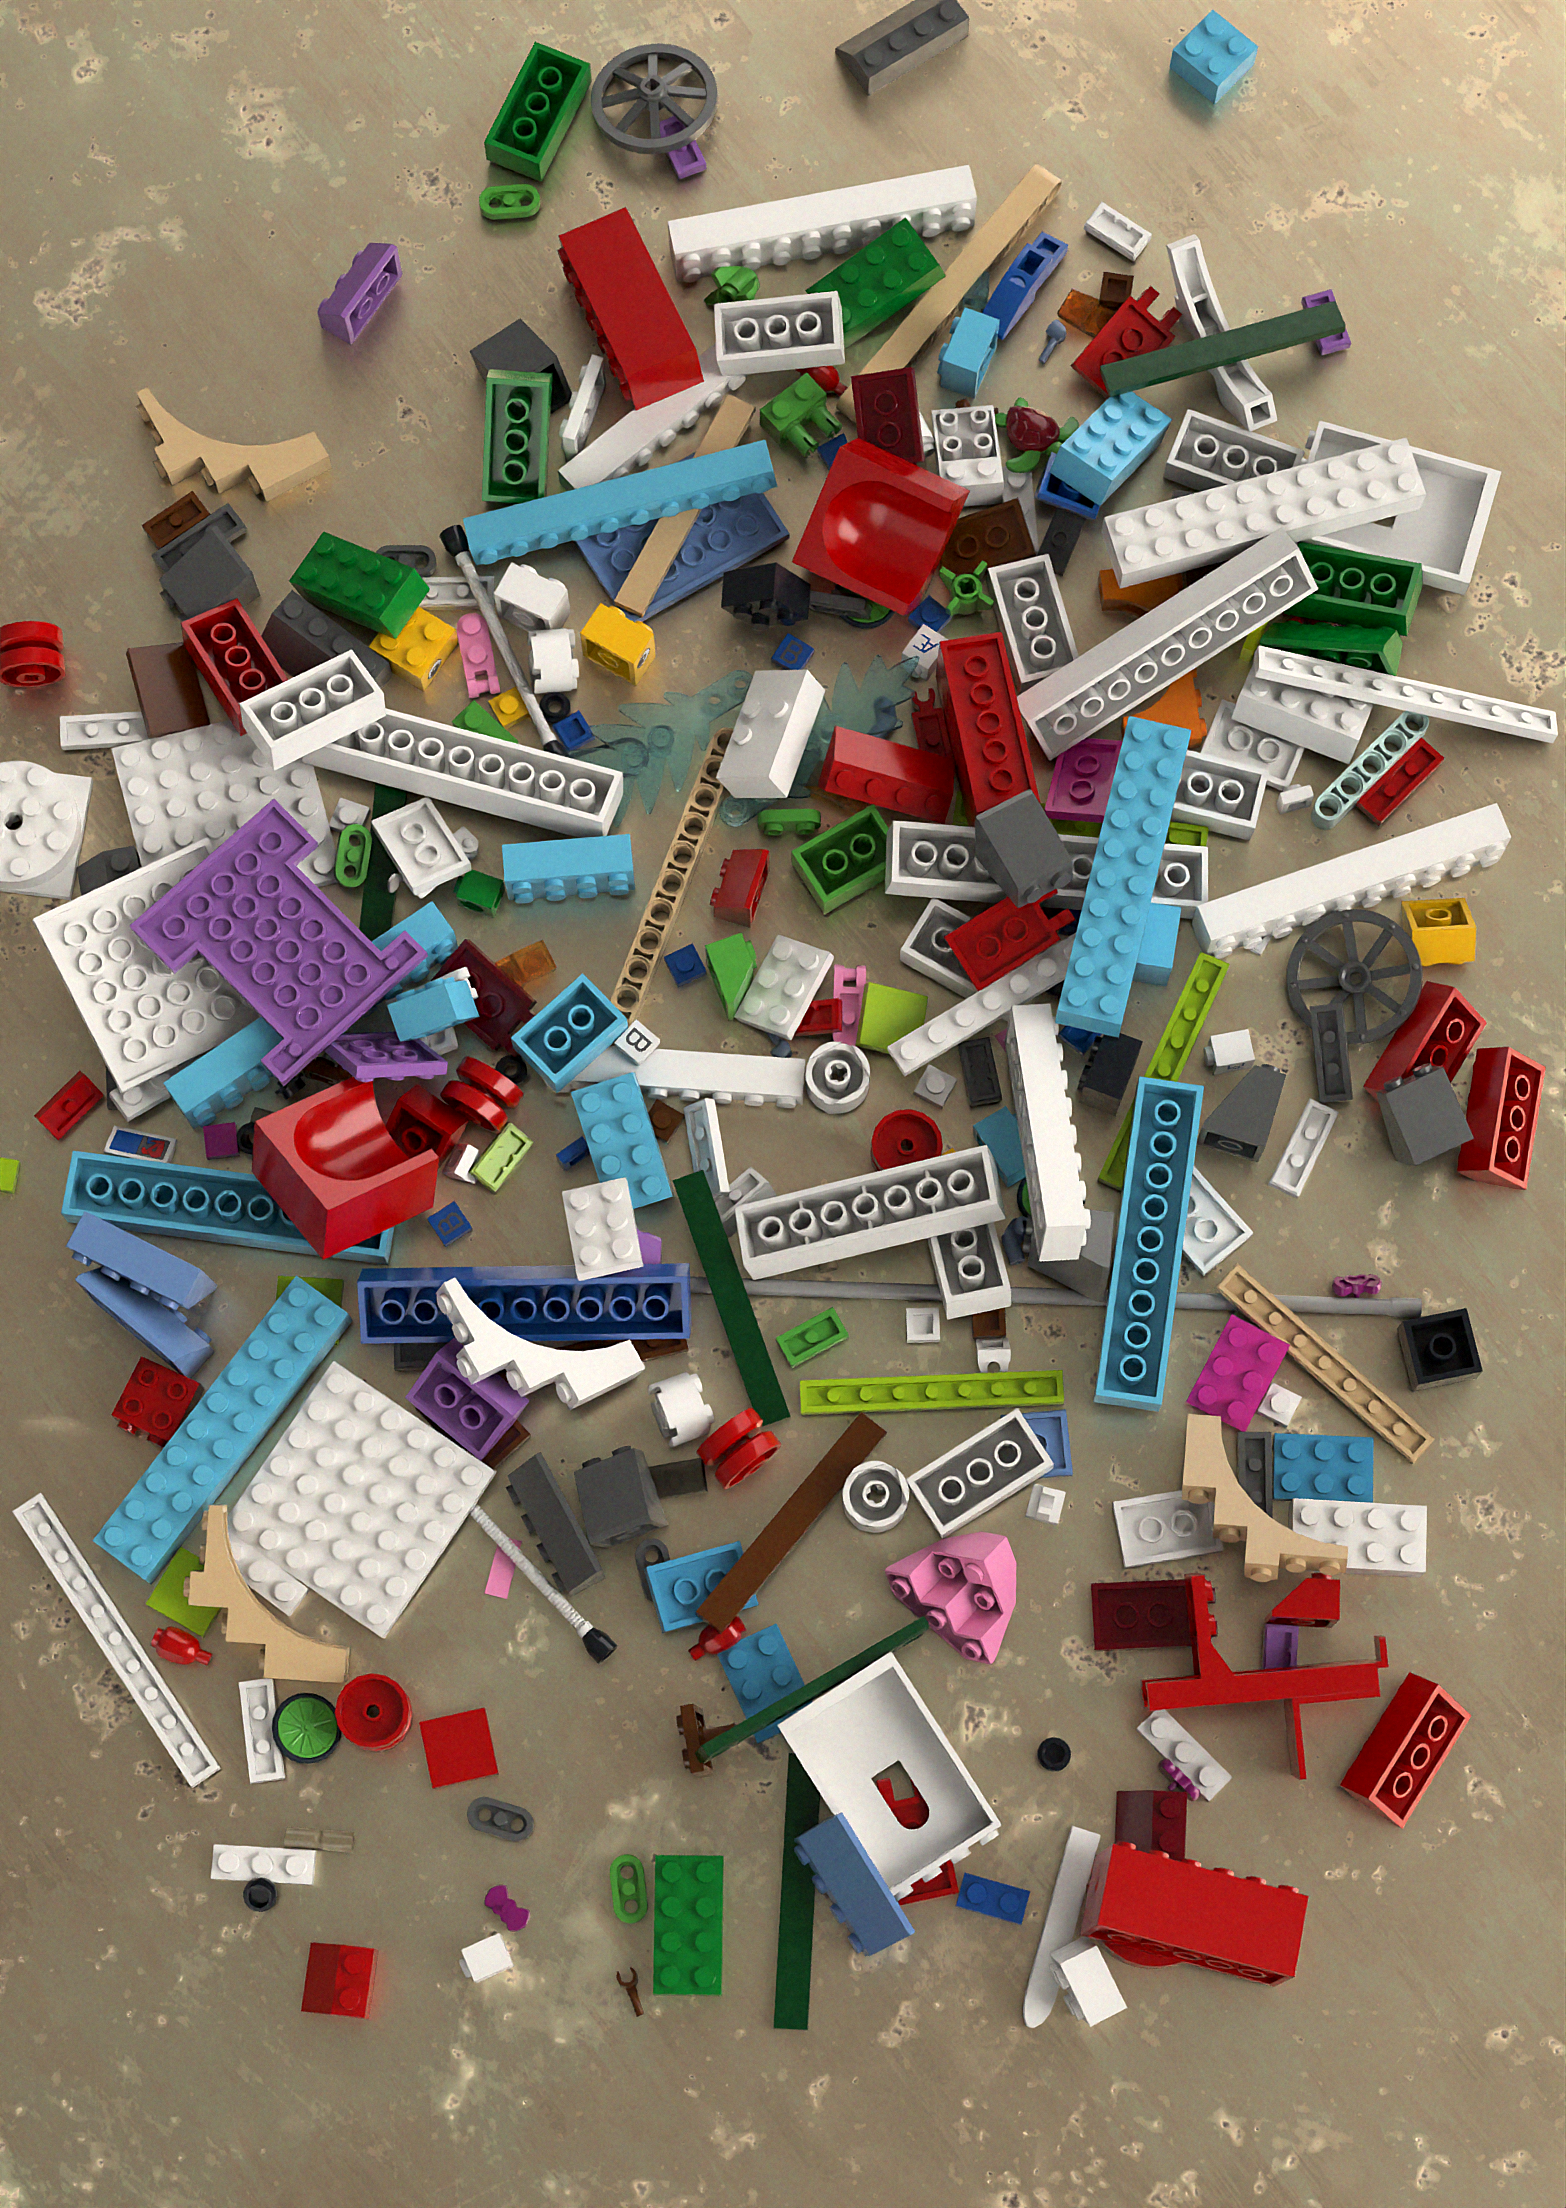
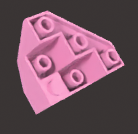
(962, 1590)

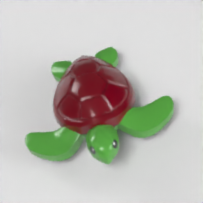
(1033, 433)

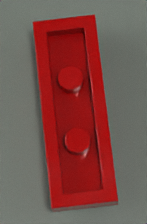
(1400, 781)

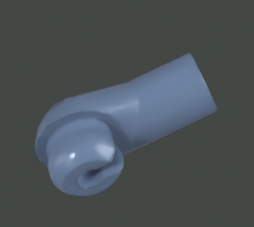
(1012, 1239)

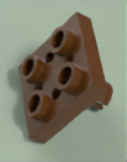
(692, 1726)

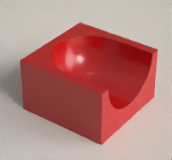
(880, 526)
(340, 1168)

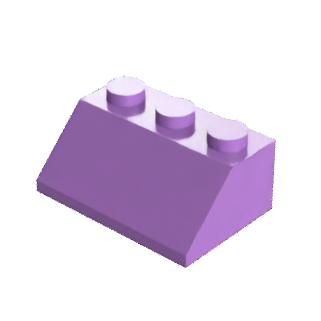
(360, 291)
(469, 1413)

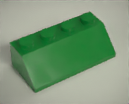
(1348, 645)

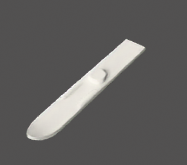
(1059, 1922)

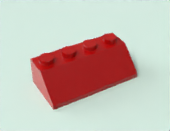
(888, 774)
(1435, 1033)
(1502, 1117)
(1406, 1749)

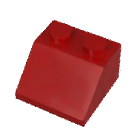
(741, 886)
(425, 1123)
(1310, 1604)
(339, 1980)

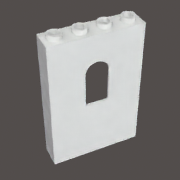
(1439, 535)
(863, 1731)

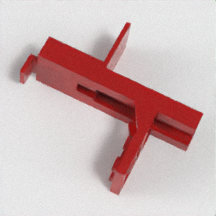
(1298, 1684)

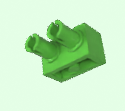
(793, 410)

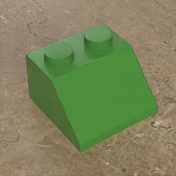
(731, 969)

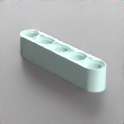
(1361, 780)

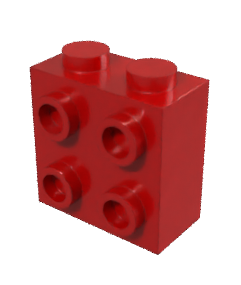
(156, 1402)

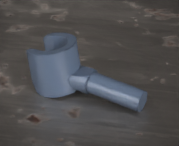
(1057, 332)
(782, 1047)

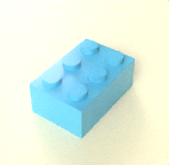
(569, 1033)

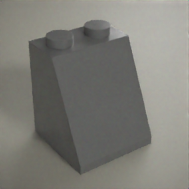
(522, 350)
(208, 578)
(1022, 849)
(1246, 1115)
(1422, 1115)
(1088, 1272)
(618, 1498)

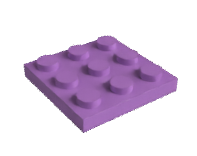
(383, 1055)

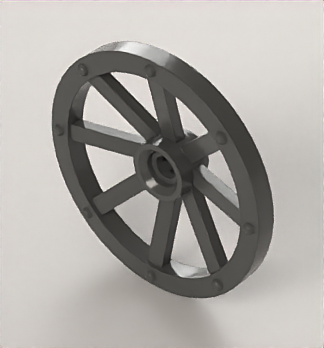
(654, 100)
(1346, 918)

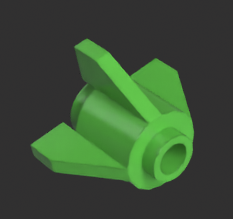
(733, 285)
(966, 591)

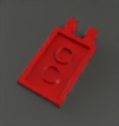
(1126, 335)
(1005, 938)
(913, 1814)

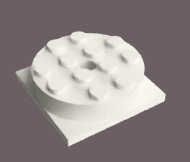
(46, 849)

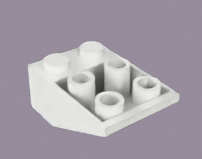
(969, 452)

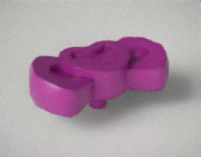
(1356, 1284)
(1178, 1779)
(514, 1917)

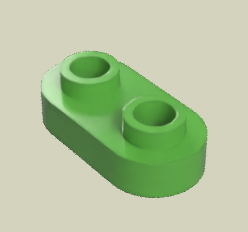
(509, 199)
(779, 820)
(352, 856)
(628, 1889)

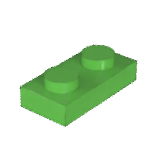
(478, 720)
(812, 1337)

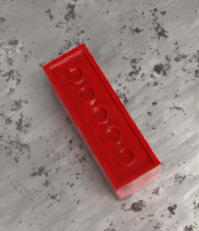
(629, 309)
(983, 722)
(1194, 1914)

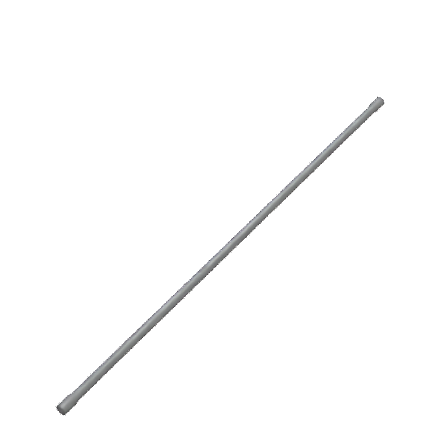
(1060, 1296)

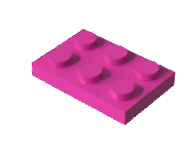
(1083, 781)
(1238, 1373)

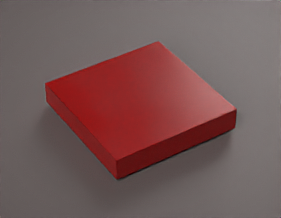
(458, 1748)

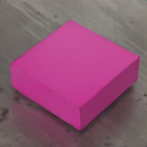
(221, 1141)

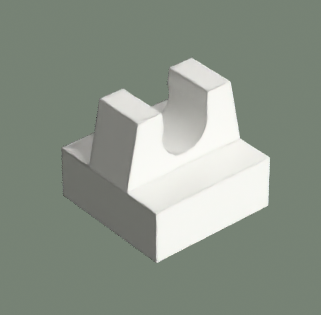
(460, 1162)
(993, 1350)
(1045, 1504)

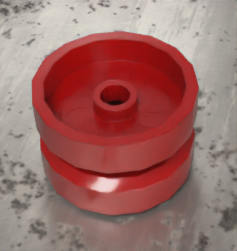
(31, 654)
(482, 1094)
(906, 1129)
(738, 1448)
(394, 1712)

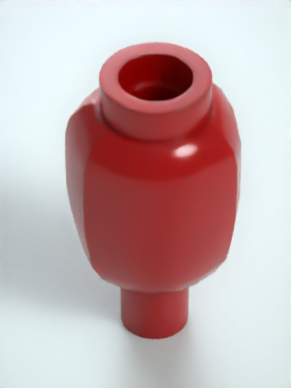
(826, 377)
(714, 1643)
(179, 1646)

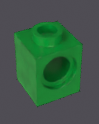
(479, 892)

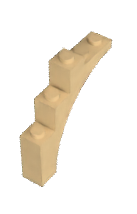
(268, 468)
(1237, 1518)
(248, 1621)

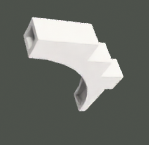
(1202, 316)
(529, 1366)

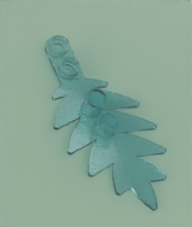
(850, 710)
(663, 734)

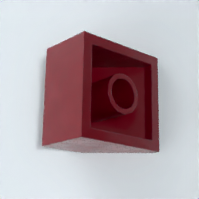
(1152, 1821)

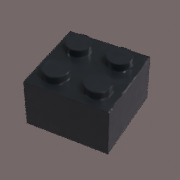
(765, 596)
(1110, 1072)
(1439, 1349)

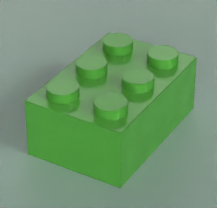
(844, 859)

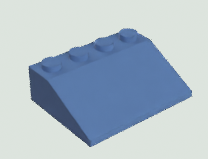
(139, 1262)
(149, 1321)
(853, 1885)

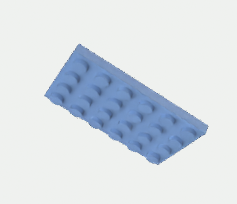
(718, 542)

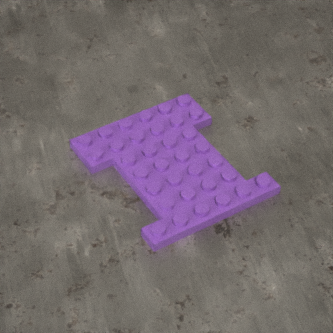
(276, 939)

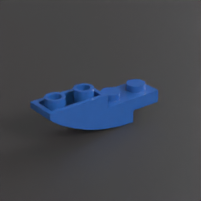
(1023, 279)

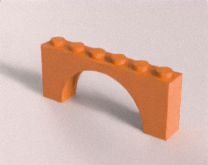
(1181, 700)

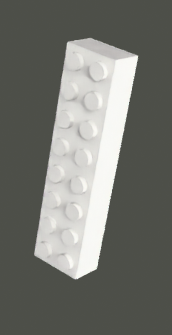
(1046, 1133)
(870, 1212)

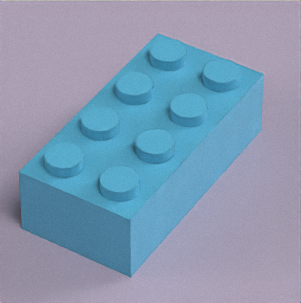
(1110, 446)
(568, 868)
(623, 1138)

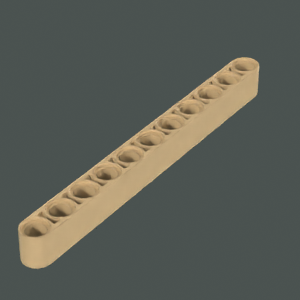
(946, 296)
(672, 872)

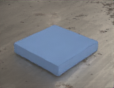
(1053, 1434)

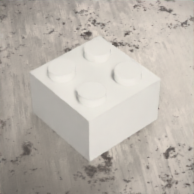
(531, 599)
(1087, 1980)

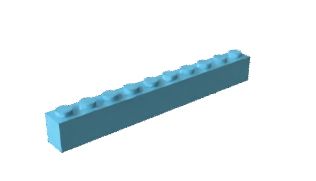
(620, 503)

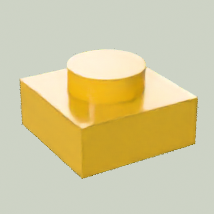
(509, 708)

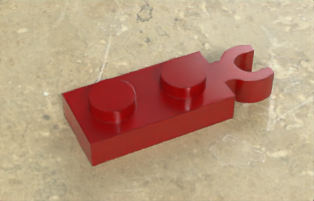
(930, 726)

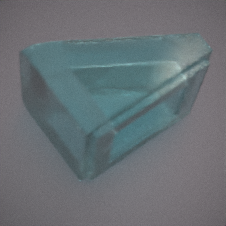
(978, 294)

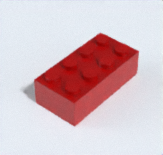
(231, 657)

